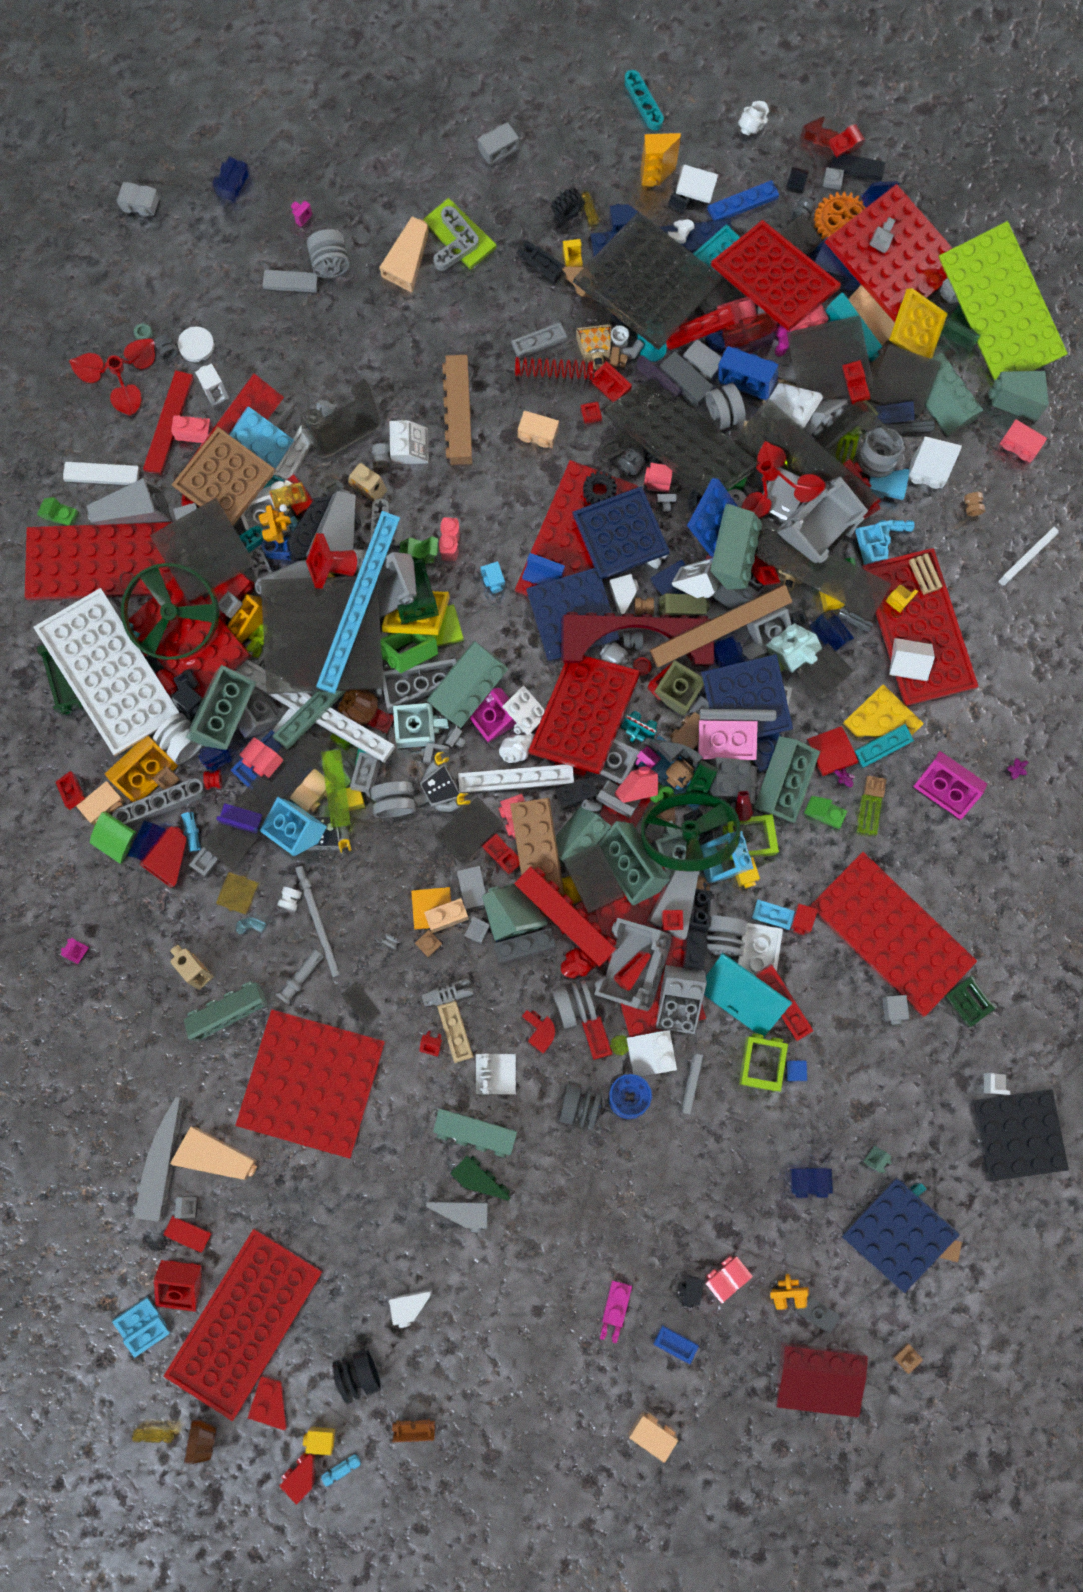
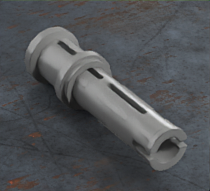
(294, 984)

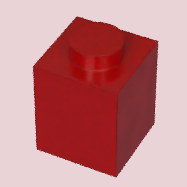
(803, 919)

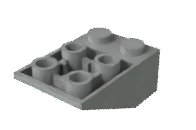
(782, 498)
(680, 999)

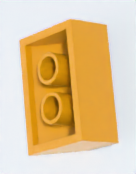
(659, 157)
(137, 768)

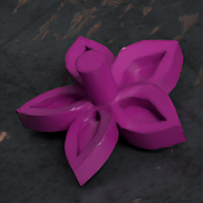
(1017, 768)
(845, 777)

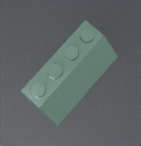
(951, 400)
(736, 547)
(467, 684)
(221, 709)
(787, 779)
(632, 867)
(225, 1012)
(475, 1132)

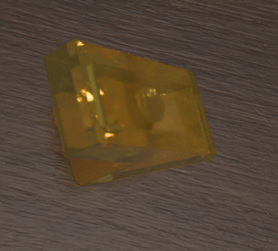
(288, 495)

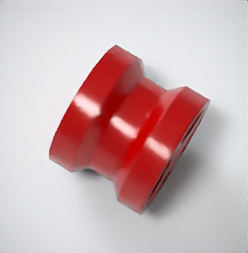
(212, 779)

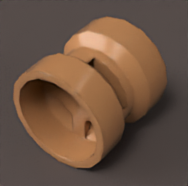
(974, 504)
(643, 606)

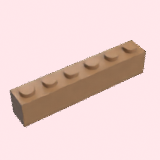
(458, 410)

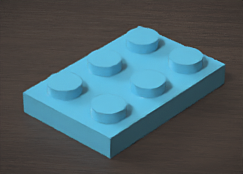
(261, 437)

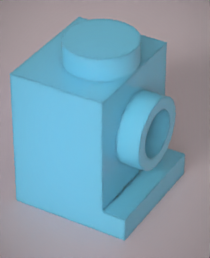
(493, 577)

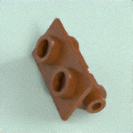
(413, 1431)

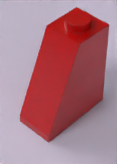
(166, 856)

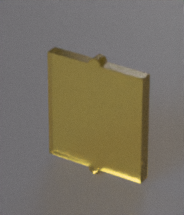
(237, 893)

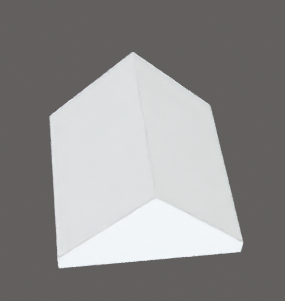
(696, 183)
(911, 659)

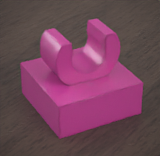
(301, 212)
(649, 757)
(74, 950)

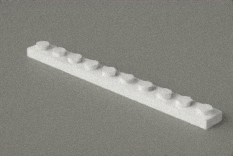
(330, 719)

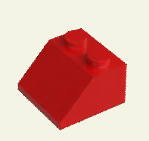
(177, 1285)

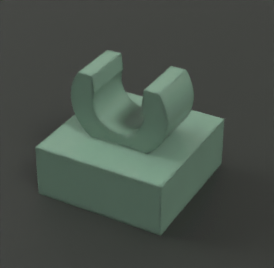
(877, 1159)

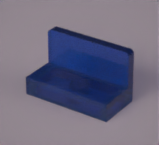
(876, 190)
(831, 630)
(145, 839)

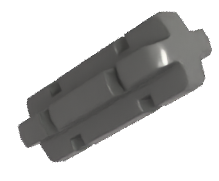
(855, 619)

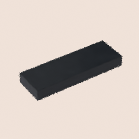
(859, 166)

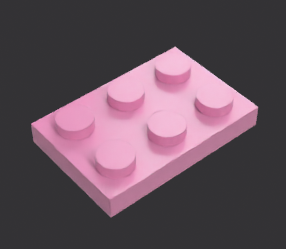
(727, 739)

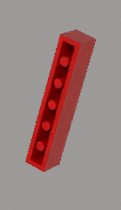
(566, 915)

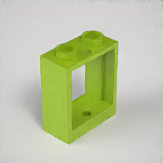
(770, 835)
(757, 1083)

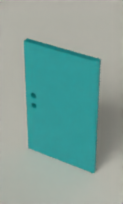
(754, 1000)

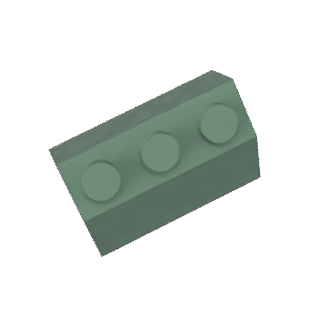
(580, 833)

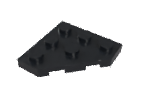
(306, 528)

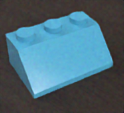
(292, 827)

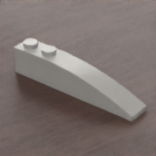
(157, 1170)

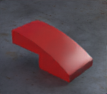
(856, 382)
(764, 574)
(501, 853)
(187, 1234)

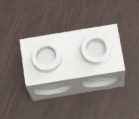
(212, 384)

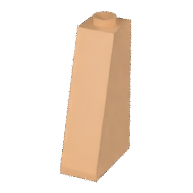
(405, 256)
(211, 1155)

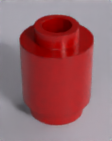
(167, 681)

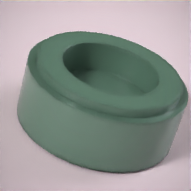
(143, 331)

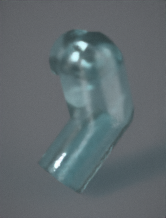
(247, 923)

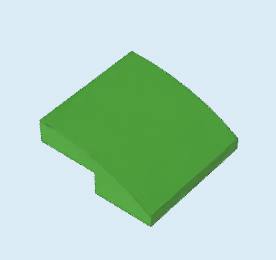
(112, 837)

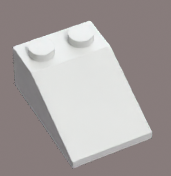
(933, 462)

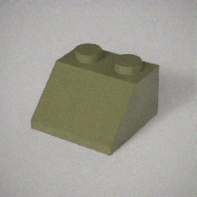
(679, 688)

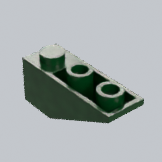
(473, 1177)

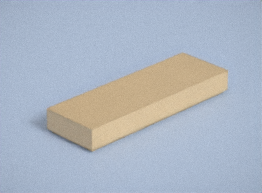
(455, 1031)

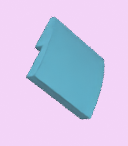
(141, 1326)

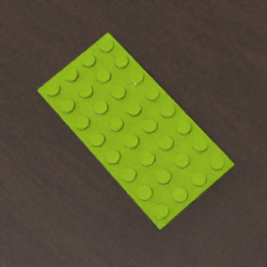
(1002, 302)

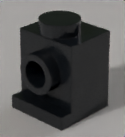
(691, 1290)

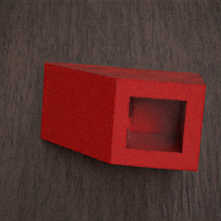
(301, 1479)

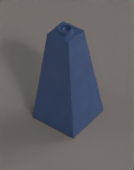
(828, 261)

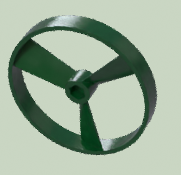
(153, 580)
(691, 830)

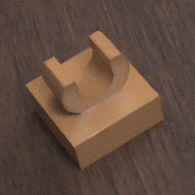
(616, 359)
(875, 786)
(908, 1358)

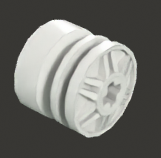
(172, 737)

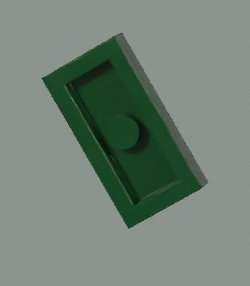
(702, 778)

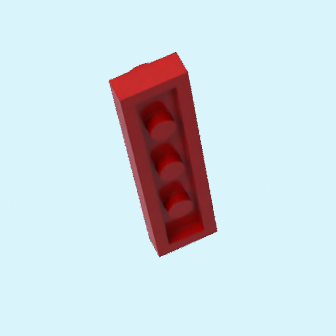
(702, 326)
(793, 1015)

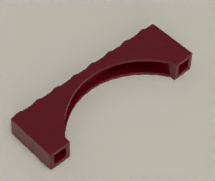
(581, 631)

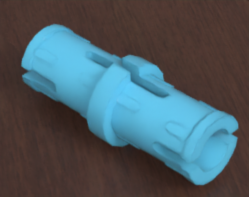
(191, 831)

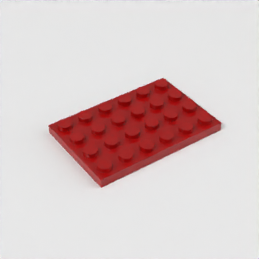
(775, 275)
(185, 635)
(584, 713)

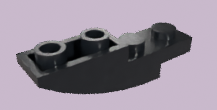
(695, 942)

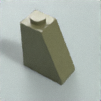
(682, 605)

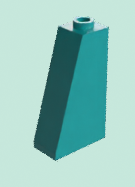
(841, 309)

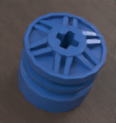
(633, 1085)

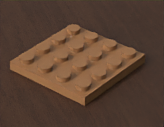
(224, 472)

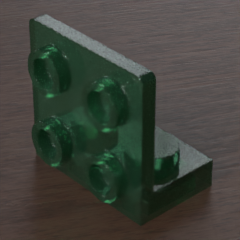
(958, 330)

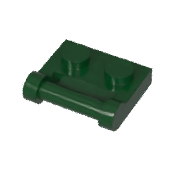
(966, 1005)

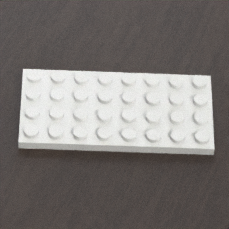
(106, 671)

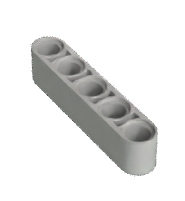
(169, 802)

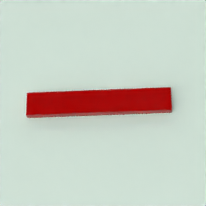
(163, 436)

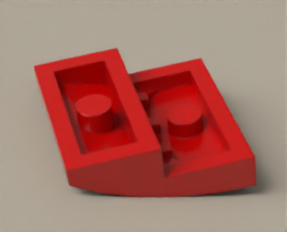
(834, 750)

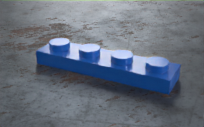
(743, 201)

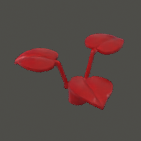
(90, 366)
(770, 459)

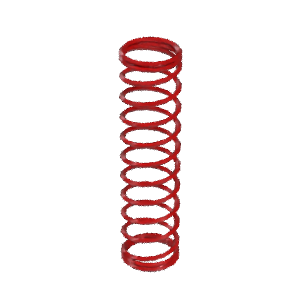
(589, 369)

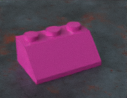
(950, 785)

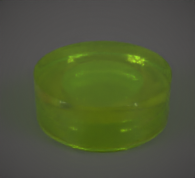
(619, 1045)

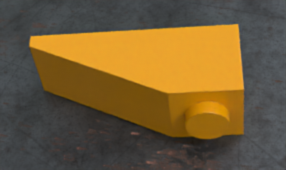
(247, 617)

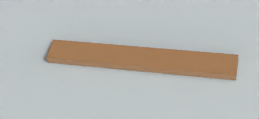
(720, 625)

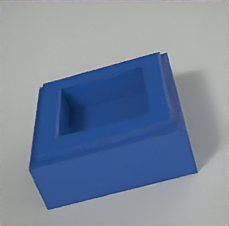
(796, 1070)

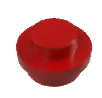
(643, 665)

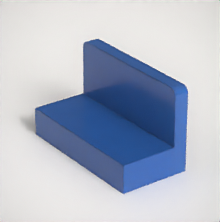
(542, 570)

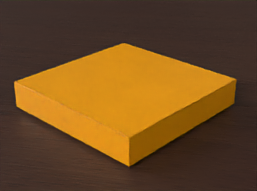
(426, 900)

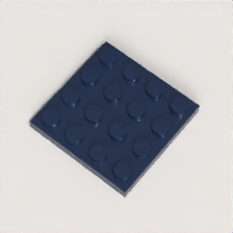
(620, 533)
(573, 593)
(753, 686)
(900, 1234)

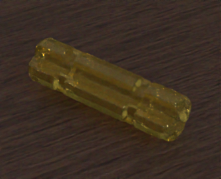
(590, 208)
(153, 1436)

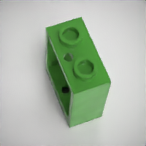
(425, 649)

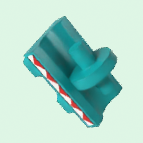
(638, 729)

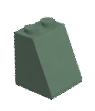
(1021, 393)
(511, 912)

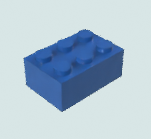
(748, 373)

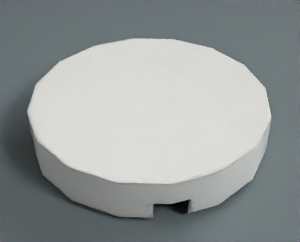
(196, 344)

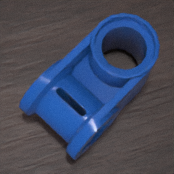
(280, 551)

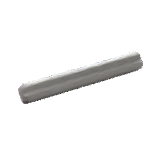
(737, 714)

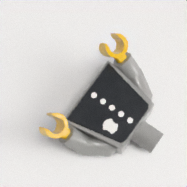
(439, 788)
(332, 838)

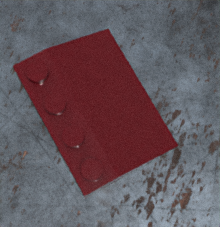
(821, 1379)

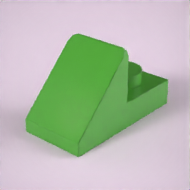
(57, 512)
(825, 812)

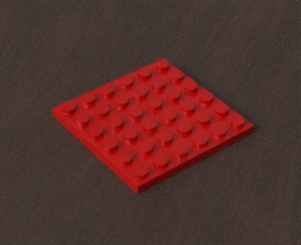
(906, 264)
(310, 1084)

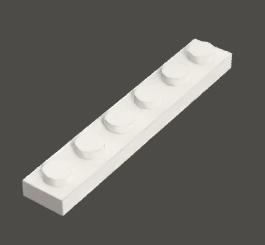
(515, 778)

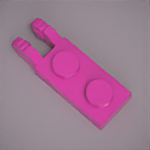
(615, 1308)

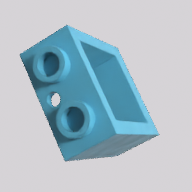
(741, 859)

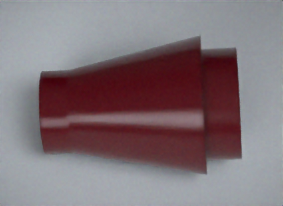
(743, 806)

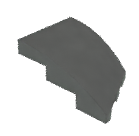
(673, 751)

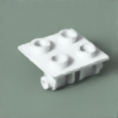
(524, 710)
(495, 1073)

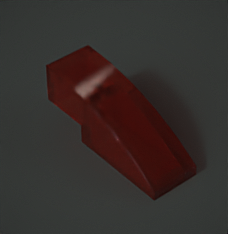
(748, 330)

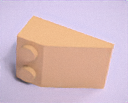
(872, 314)

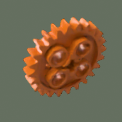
(846, 207)

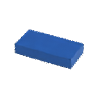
(676, 1344)

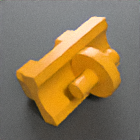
(276, 522)
(780, 1295)

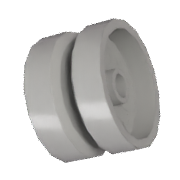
(725, 406)
(392, 799)

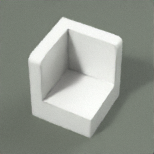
(995, 1084)

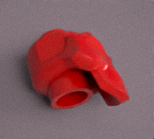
(577, 964)

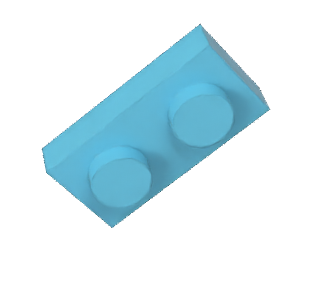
(773, 914)

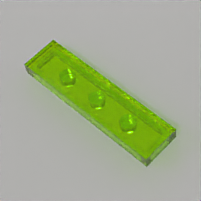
(336, 788)

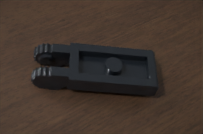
(541, 261)

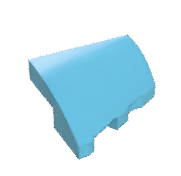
(891, 485)
(874, 541)

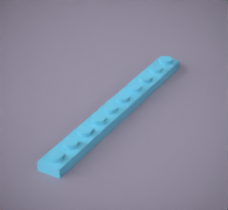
(358, 602)

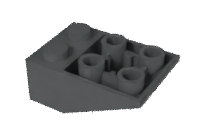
(735, 597)

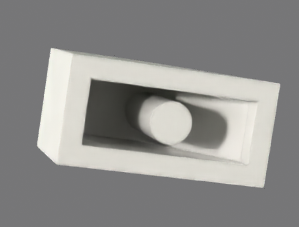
(623, 592)
(407, 1307)

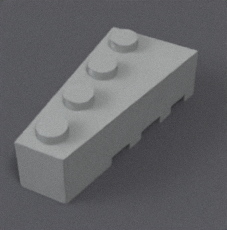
(414, 683)

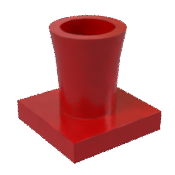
(322, 561)

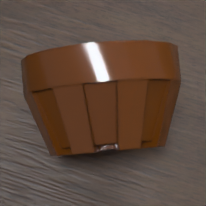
(358, 706)
(199, 1442)

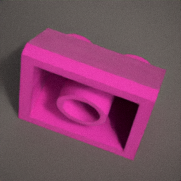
(491, 717)

